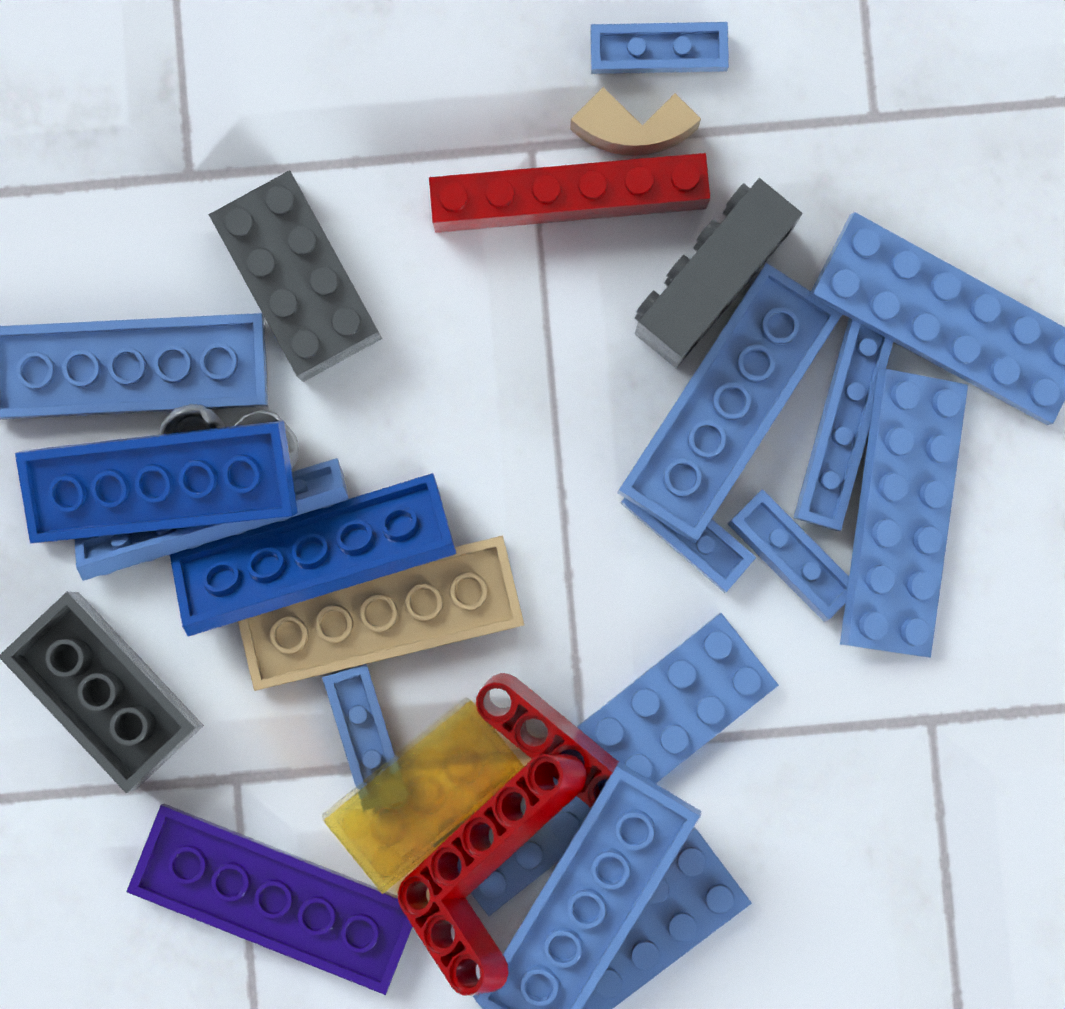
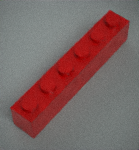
(569, 192)

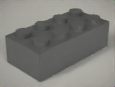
(717, 273)
(295, 276)
(101, 691)

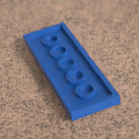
(157, 482)
(311, 555)

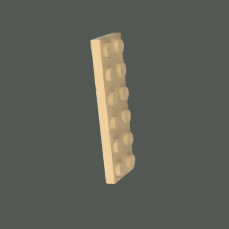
(386, 617)

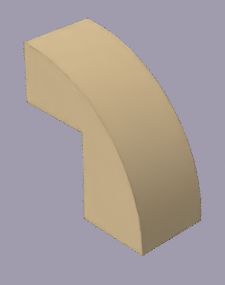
(613, 129)

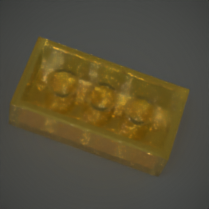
(422, 794)

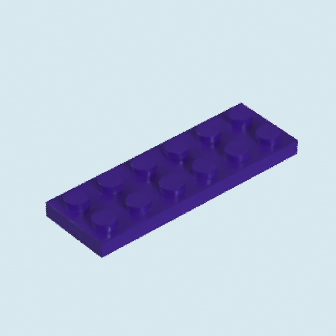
(271, 898)

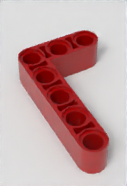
(561, 732)
(478, 861)

